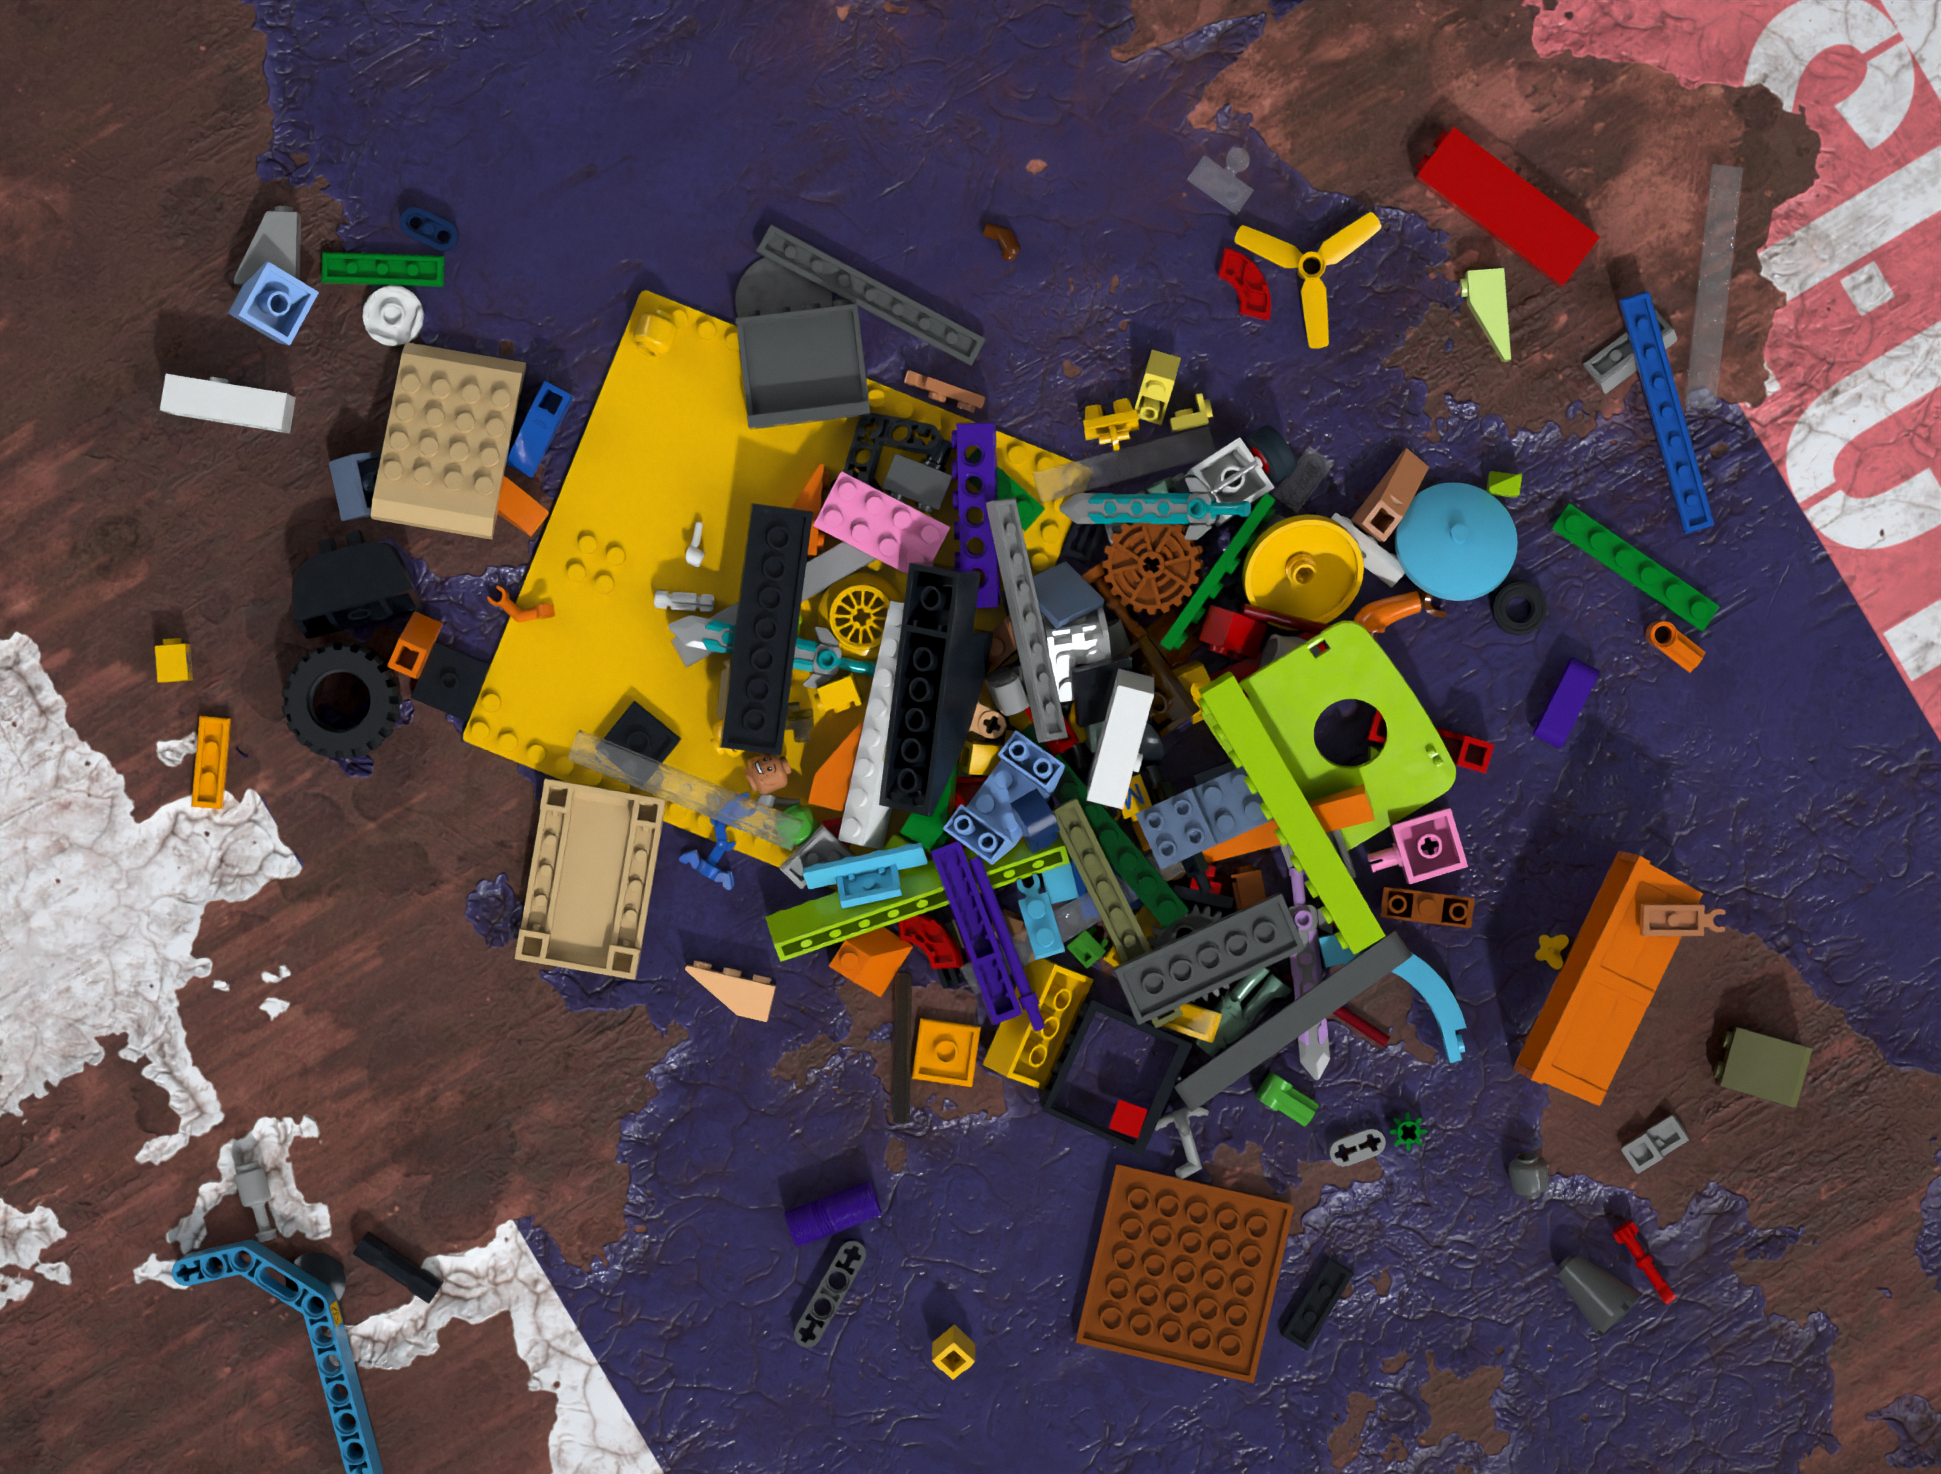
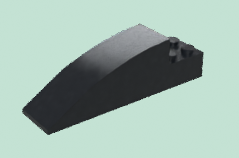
(934, 685)

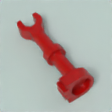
(1625, 1234)

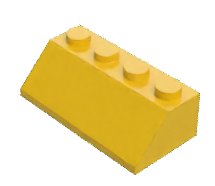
(1030, 1054)

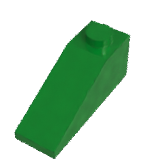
(930, 829)

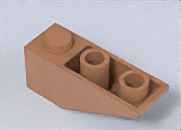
(1391, 497)

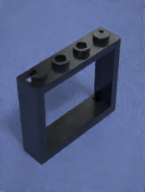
(1159, 1100)

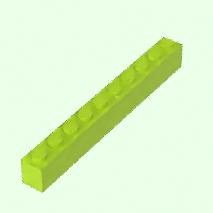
(1291, 813)
(826, 922)

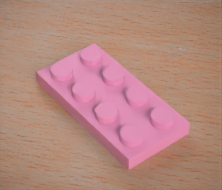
(879, 524)

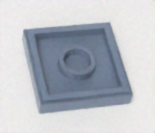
(1065, 595)

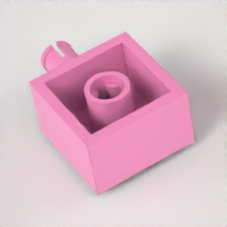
(1407, 850)

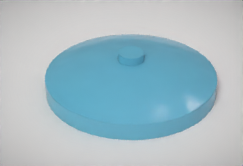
(1456, 541)

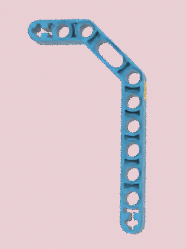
(321, 1344)

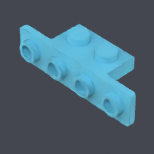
(866, 876)

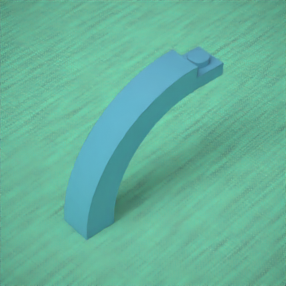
(1425, 981)

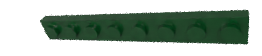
(1118, 846)

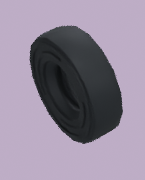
(1536, 601)

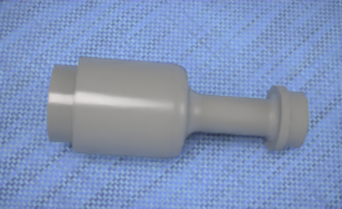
(254, 1193)

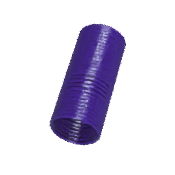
(843, 1210)

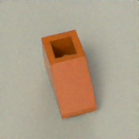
(415, 645)

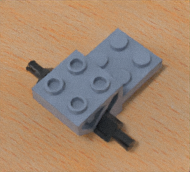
(1197, 820)

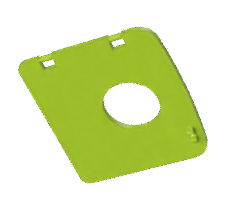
(1299, 686)

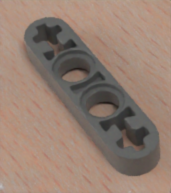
(832, 1294)

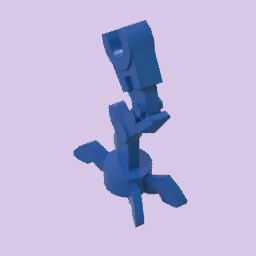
(708, 866)

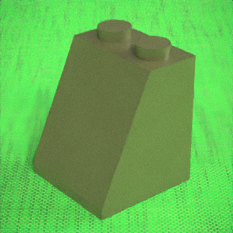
(1762, 1066)

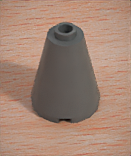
(1597, 1292)

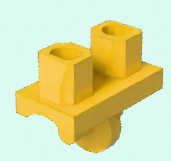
(1110, 427)

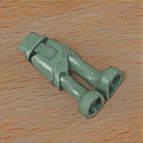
(1237, 1020)

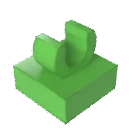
(1086, 948)

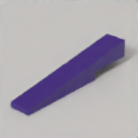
(976, 933)

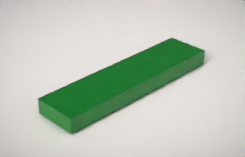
(383, 269)

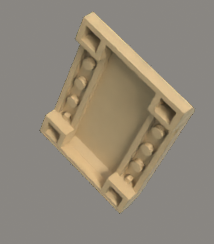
(447, 440)
(590, 879)

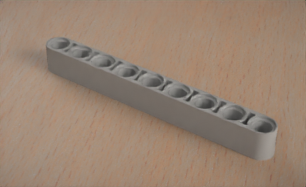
(819, 575)

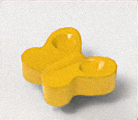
(1550, 950)

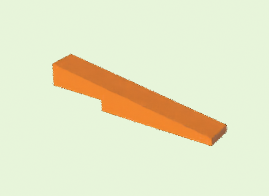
(1333, 813)

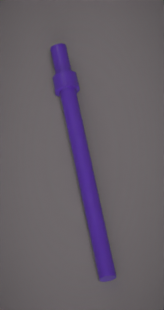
(1028, 998)

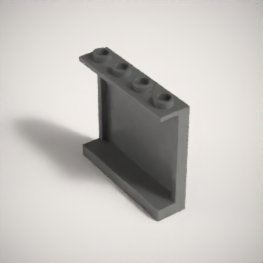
(803, 365)

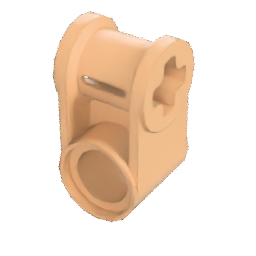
(981, 715)

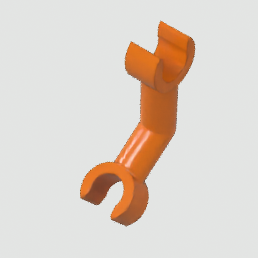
(540, 611)

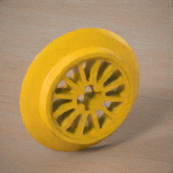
(833, 598)

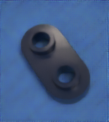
(429, 230)

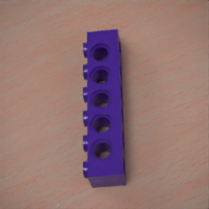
(984, 436)

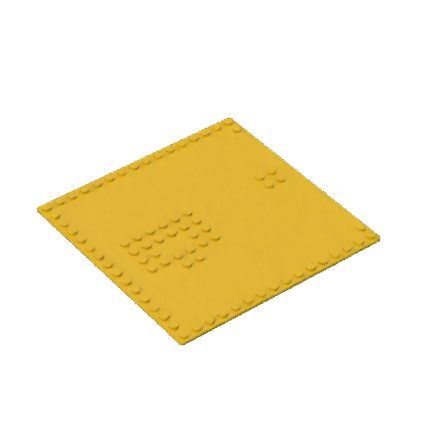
(653, 461)

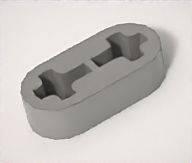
(1360, 1153)

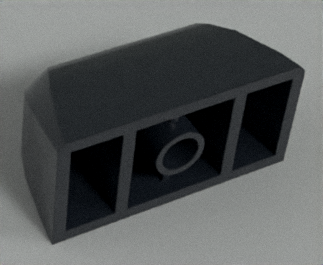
(351, 586)

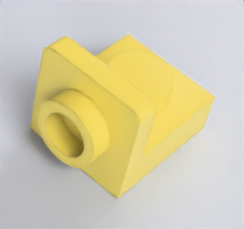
(1186, 419)

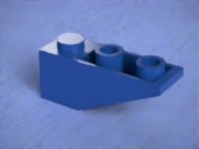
(539, 428)

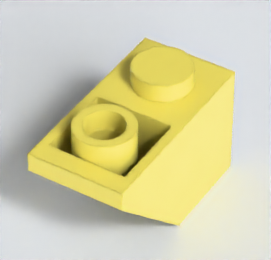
(1157, 386)

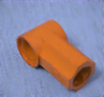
(1676, 647)

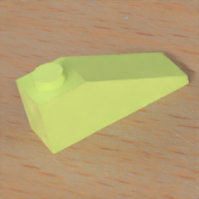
(1488, 302)

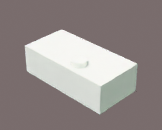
(227, 403)
(1120, 739)

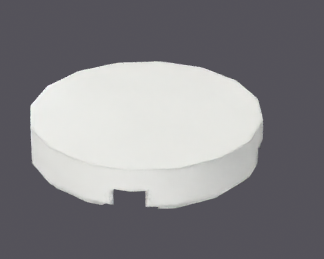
(393, 315)

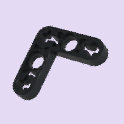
(884, 437)

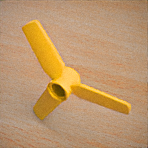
(1313, 290)

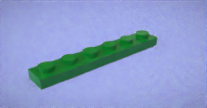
(1226, 563)
(1635, 567)

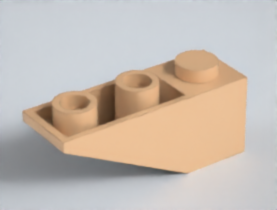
(742, 995)

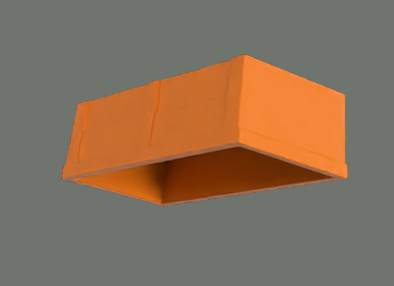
(1603, 983)

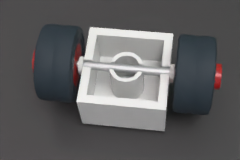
(1243, 469)

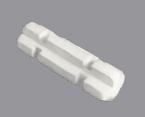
(684, 601)

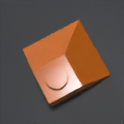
(871, 959)

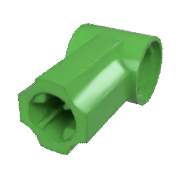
(1281, 1096)

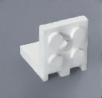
(1074, 644)

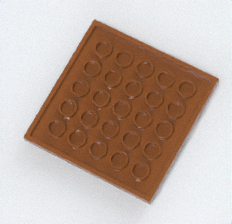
(1184, 1273)

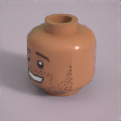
(767, 773)

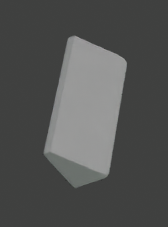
(1617, 360)

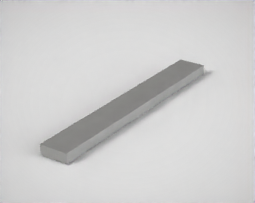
(1026, 620)

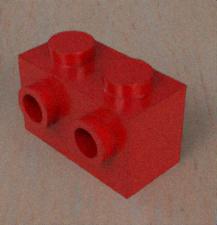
(1232, 633)

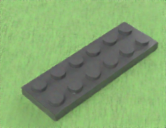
(1209, 958)

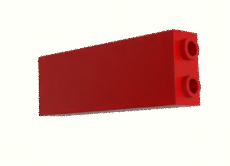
(1505, 206)

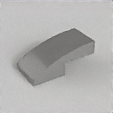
(1655, 1143)

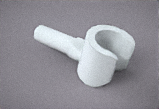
(693, 555)

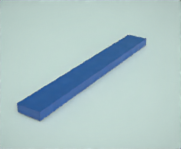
(1666, 412)

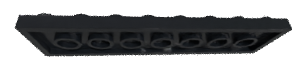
(766, 629)

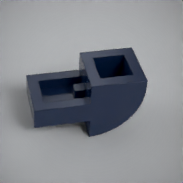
(1035, 820)

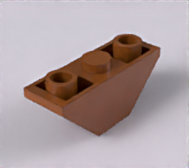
(1427, 907)

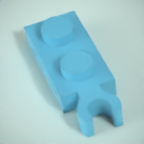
(1039, 920)

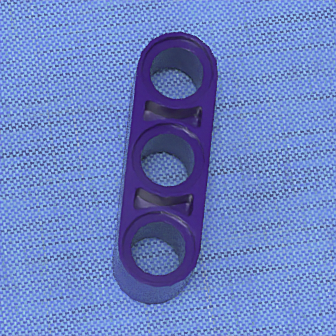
(1566, 702)

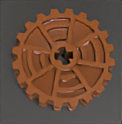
(1153, 588)

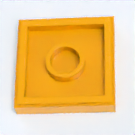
(946, 1052)

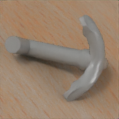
(1182, 1122)

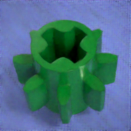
(1406, 1139)

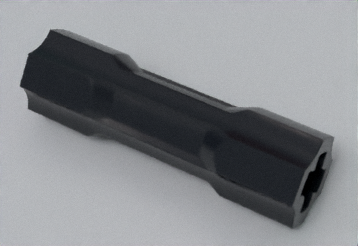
(416, 1279)

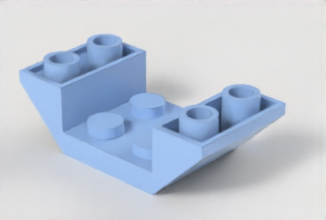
(988, 820)

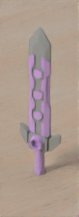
(1306, 974)

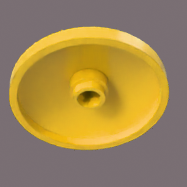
(1304, 569)

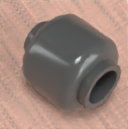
(1529, 1175)

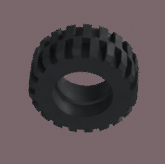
(300, 692)

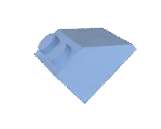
(274, 303)

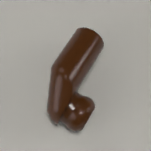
(1006, 240)

